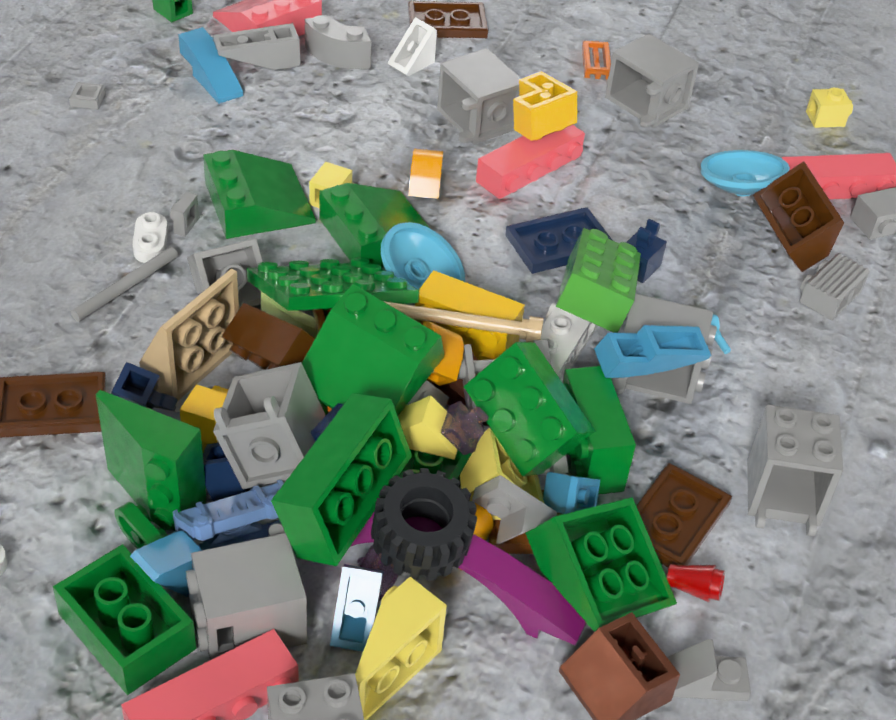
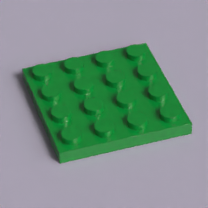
(323, 284)

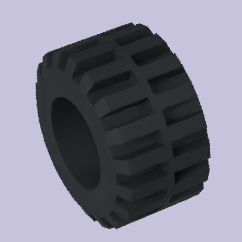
(427, 497)

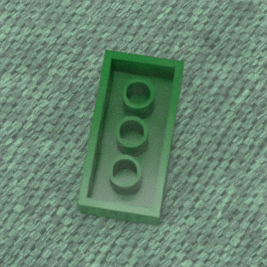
(341, 478)

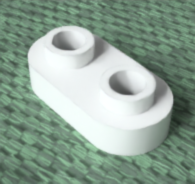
(149, 236)

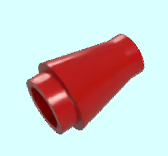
(697, 580)

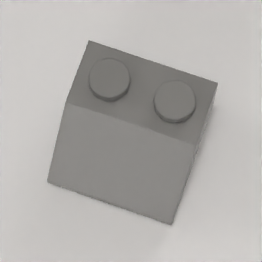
(212, 264)

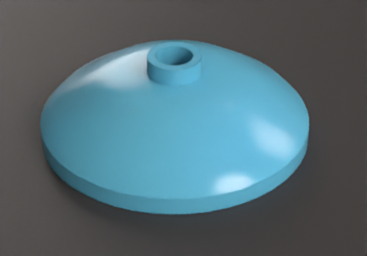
(743, 170)
(416, 251)

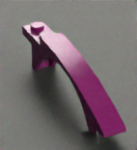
(524, 592)

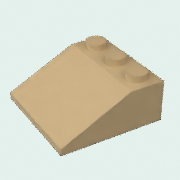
(191, 340)

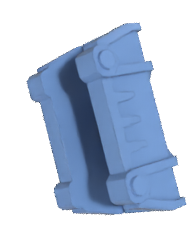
(230, 518)

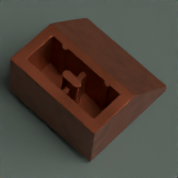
(620, 672)

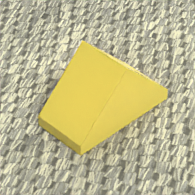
(422, 428)

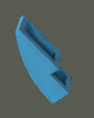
(208, 67)
(651, 350)

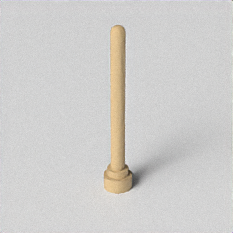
(528, 329)

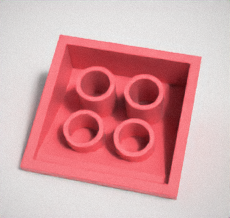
(267, 13)

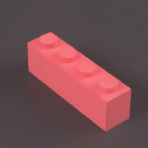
(527, 160)
(850, 173)
(221, 688)

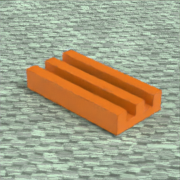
(596, 70)

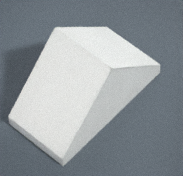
(415, 49)

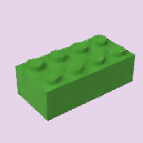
(600, 280)

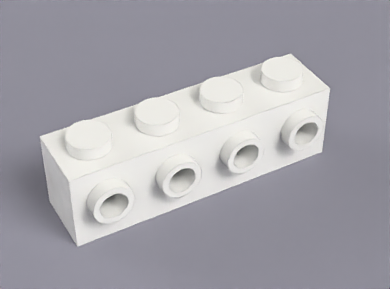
(565, 337)

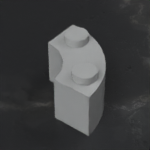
(338, 43)

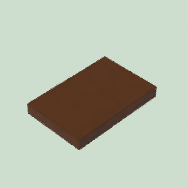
(451, 18)
(50, 404)
(680, 514)

